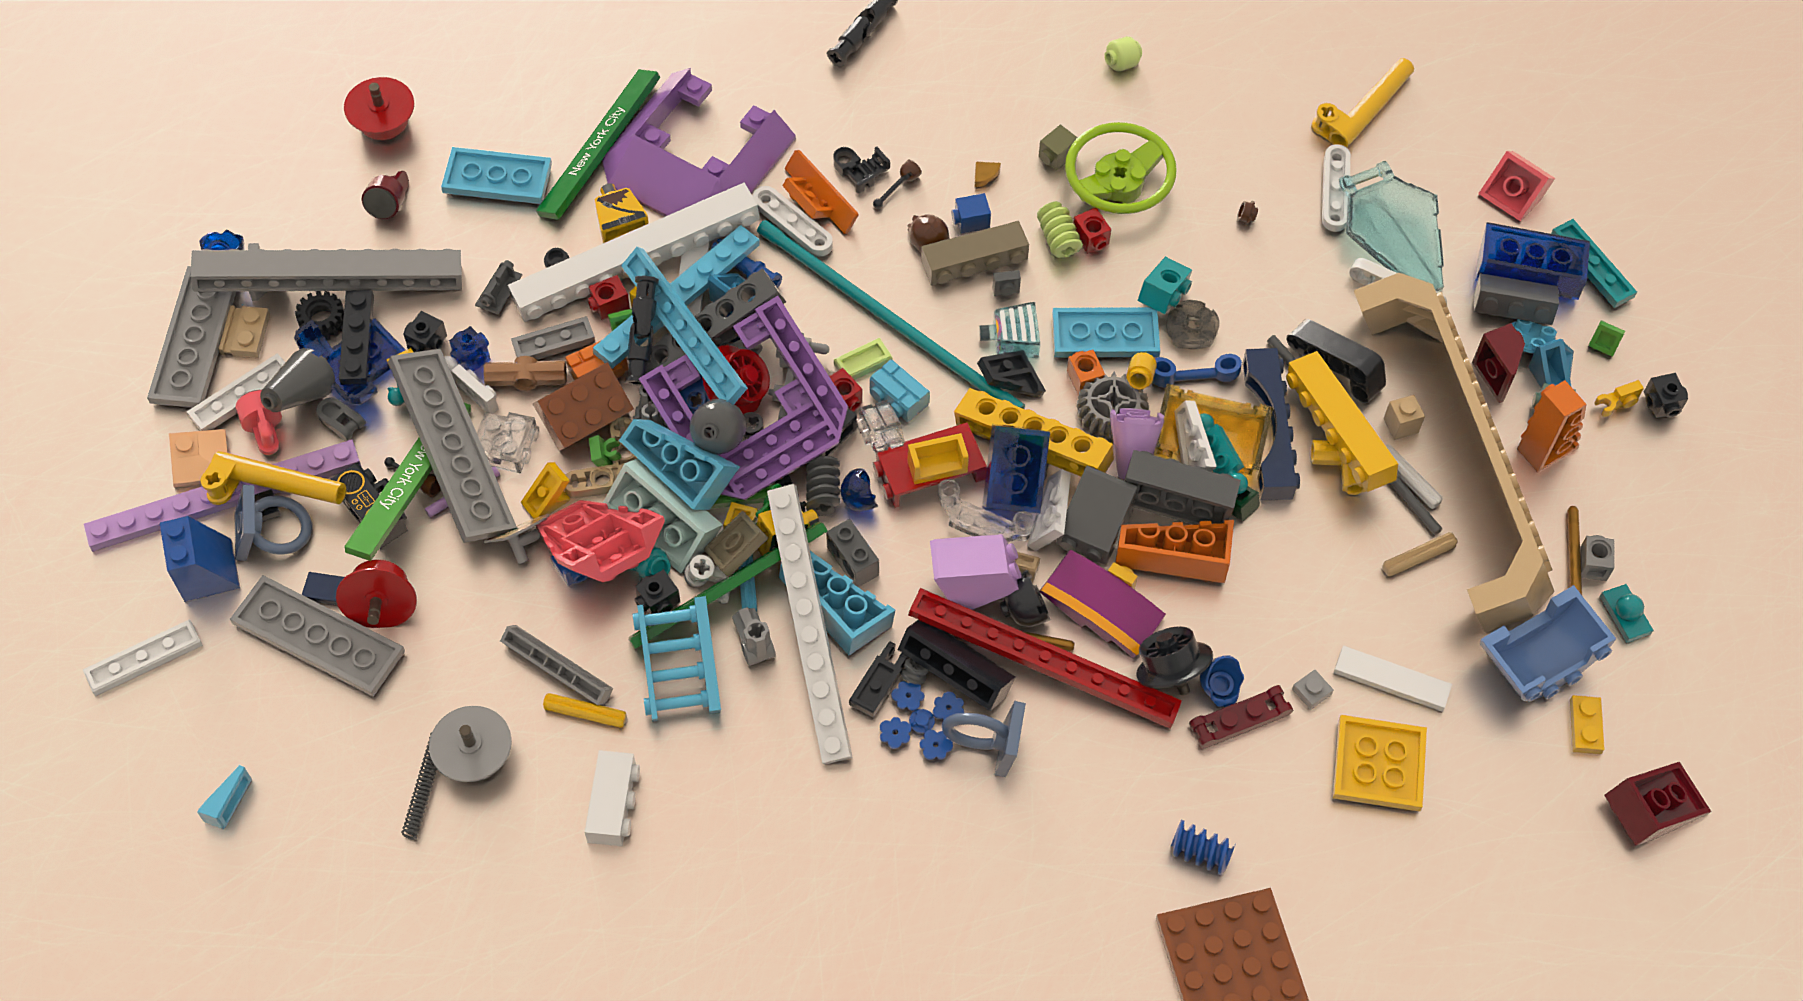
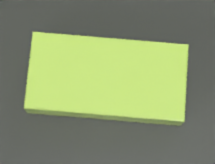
(864, 359)

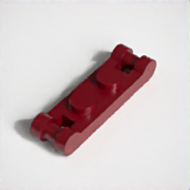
(1241, 717)

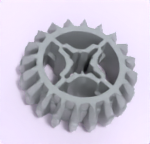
(1096, 398)

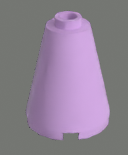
(1133, 431)

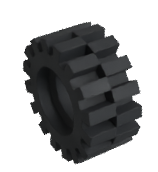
(322, 303)

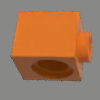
(1084, 361)

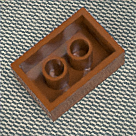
(583, 406)

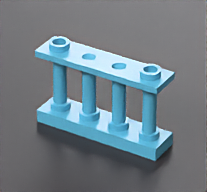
(703, 670)

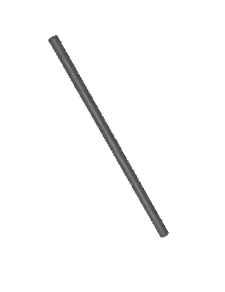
(1398, 485)

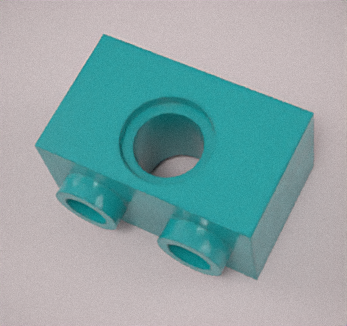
(1165, 285)

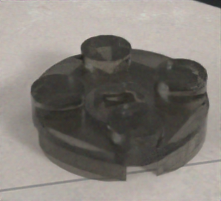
(1192, 338)

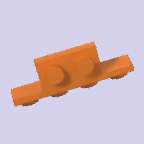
(816, 193)

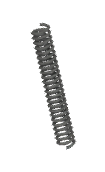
(422, 796)

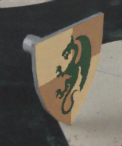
(518, 542)

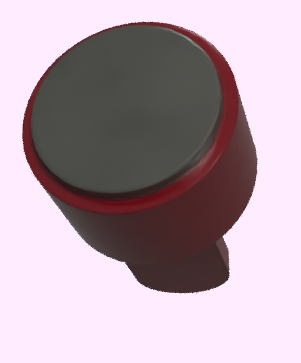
(385, 195)

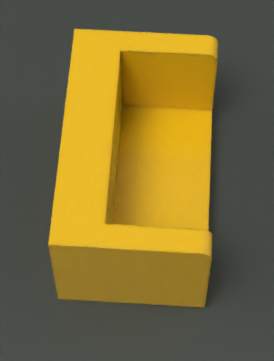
(938, 458)

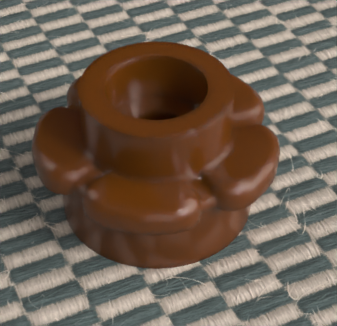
(1247, 212)

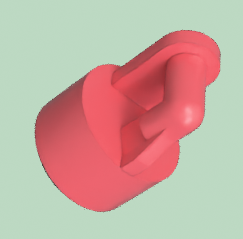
(259, 420)

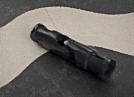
(855, 34)
(643, 313)

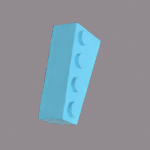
(684, 467)
(848, 612)

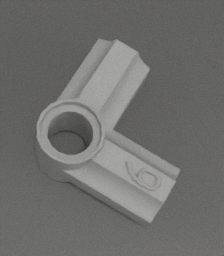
(754, 636)

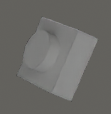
(1312, 689)

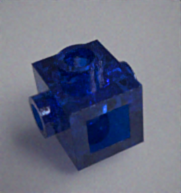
(470, 349)

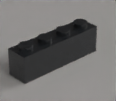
(956, 664)

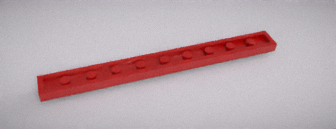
(1045, 658)

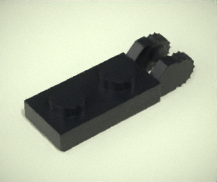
(878, 681)

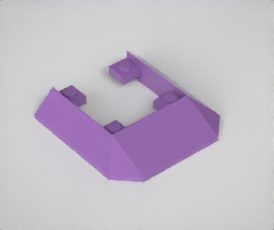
(670, 183)
(811, 403)

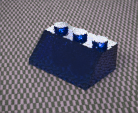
(1016, 468)

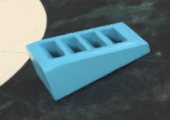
(225, 799)

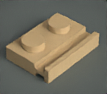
(244, 331)

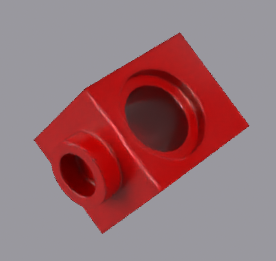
(1091, 222)
(608, 288)
(846, 384)

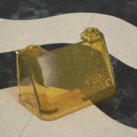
(1242, 424)

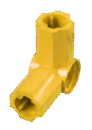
(1325, 454)

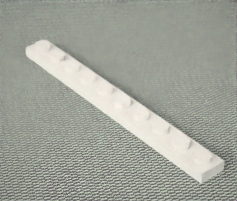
(809, 625)

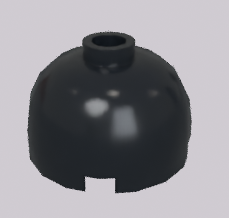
(1026, 603)

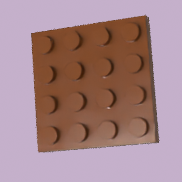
(1231, 950)

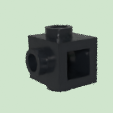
(425, 333)
(1665, 395)
(657, 593)

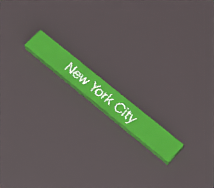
(391, 503)

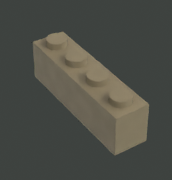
(975, 253)

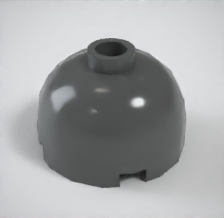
(717, 426)

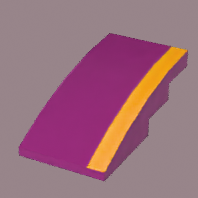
(1102, 602)

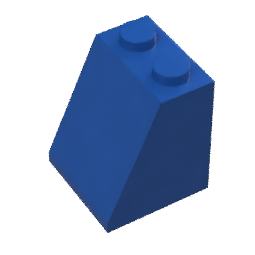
(198, 558)

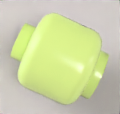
(1123, 53)

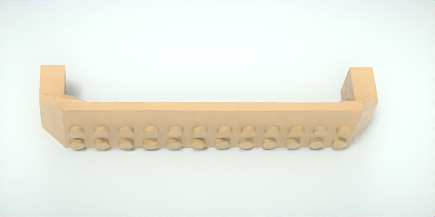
(1527, 581)

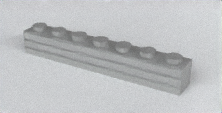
(556, 664)

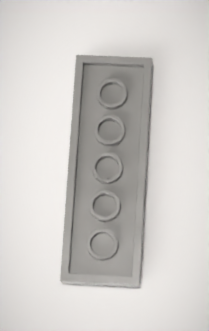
(190, 346)
(317, 635)

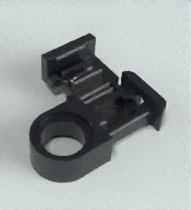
(864, 172)

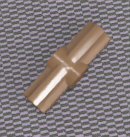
(525, 373)

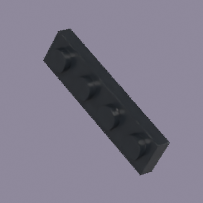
(356, 337)

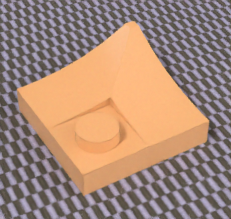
(193, 453)

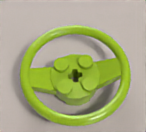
(1121, 173)

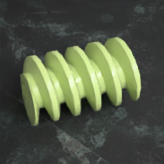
(1059, 230)

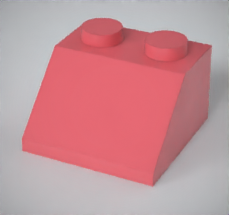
(1516, 185)

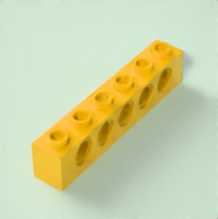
(1064, 455)

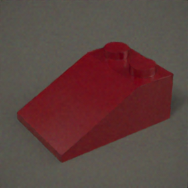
(1656, 802)

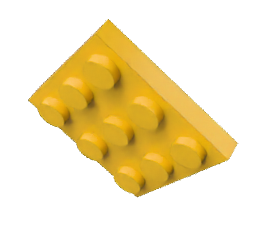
(1380, 763)

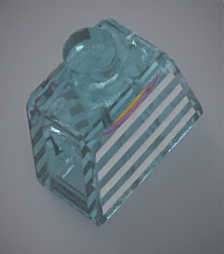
(1014, 330)

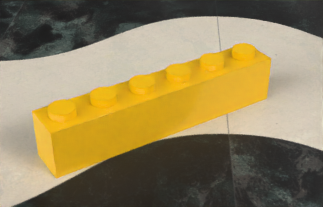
(1342, 422)

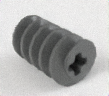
(823, 485)

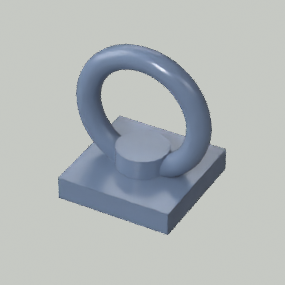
(249, 524)
(1005, 736)

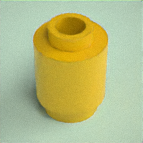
(1141, 370)

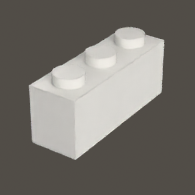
(611, 798)

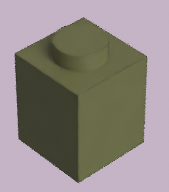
(1055, 146)

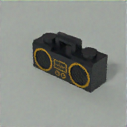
(362, 494)

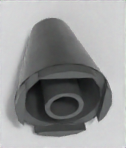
(298, 382)

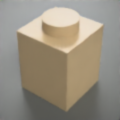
(1404, 417)

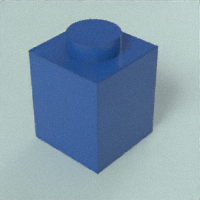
(971, 213)

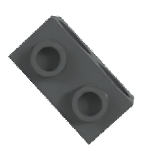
(852, 553)

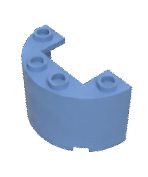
(1550, 646)

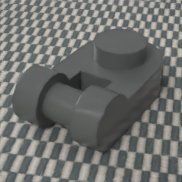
(333, 412)

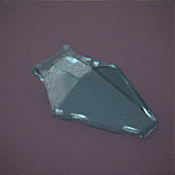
(1395, 223)

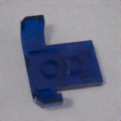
(381, 348)

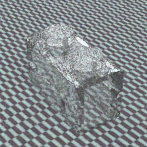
(880, 426)

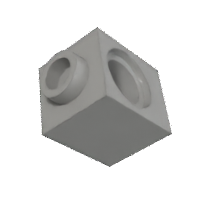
(1595, 567)

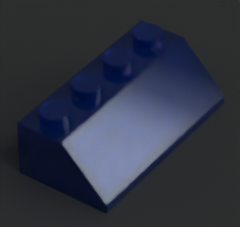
(1534, 258)

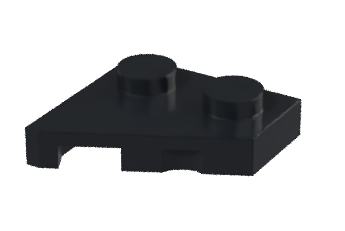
(1011, 372)

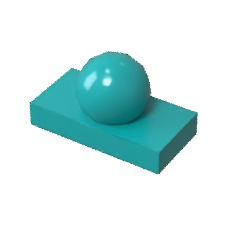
(1627, 612)

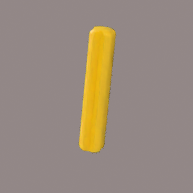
(584, 710)

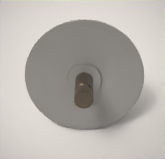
(470, 743)

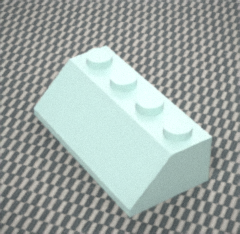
(684, 529)

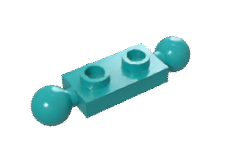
(1223, 452)

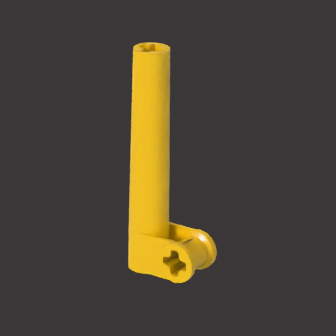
(1344, 128)
(229, 469)

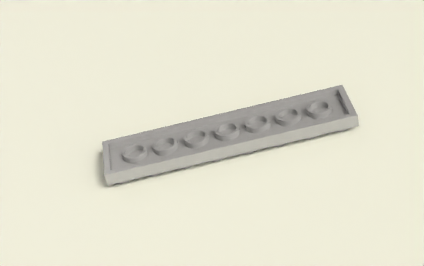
(452, 445)

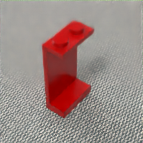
(895, 471)

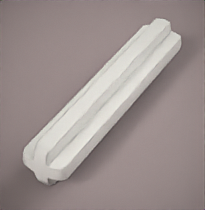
(1416, 481)

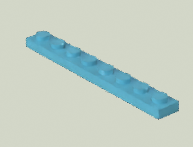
(687, 286)
(687, 330)

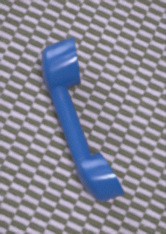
(1226, 369)

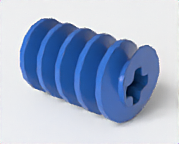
(1202, 847)

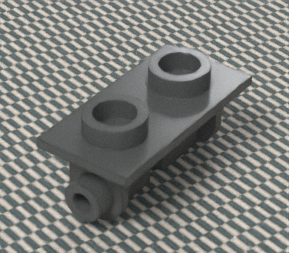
(497, 290)

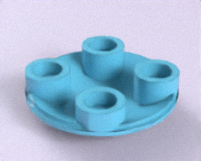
(1534, 334)

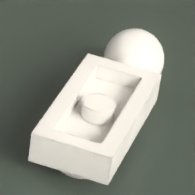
(470, 385)

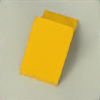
(546, 492)

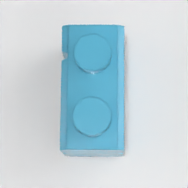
(899, 389)

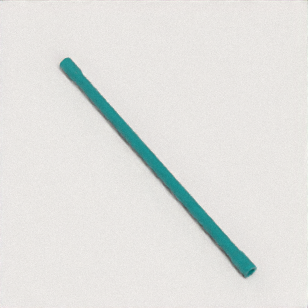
(778, 238)

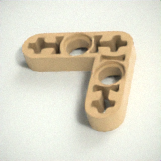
(592, 473)

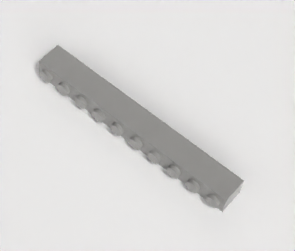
(325, 270)

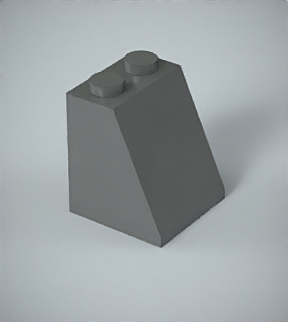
(1097, 514)

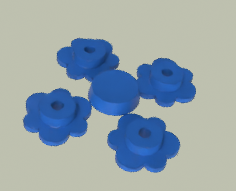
(920, 720)

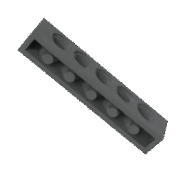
(715, 313)

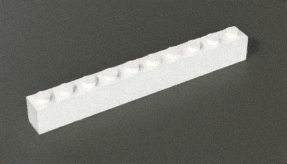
(661, 240)

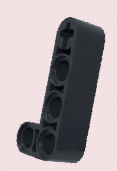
(1343, 356)

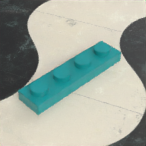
(1600, 269)

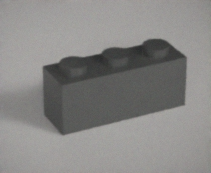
(1516, 299)

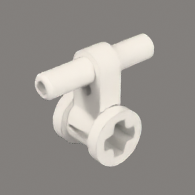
(709, 573)

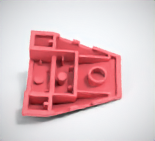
(600, 539)

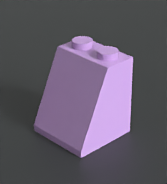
(975, 569)

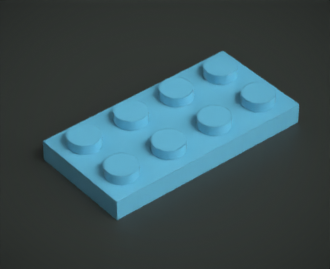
(496, 175)
(1106, 331)

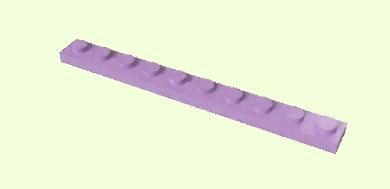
(194, 503)

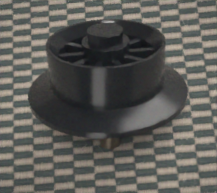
(1172, 659)

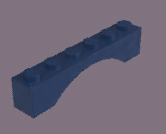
(1263, 377)

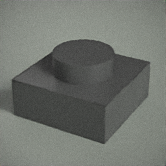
(1006, 283)

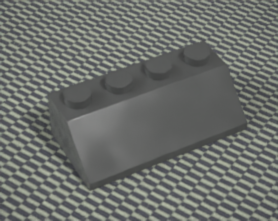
(1180, 489)

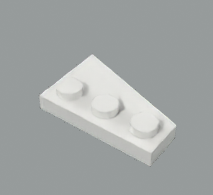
(1192, 437)
(1051, 520)

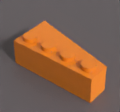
(1553, 427)
(1178, 549)

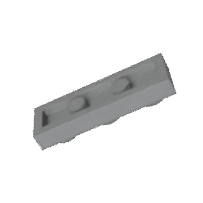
(554, 339)

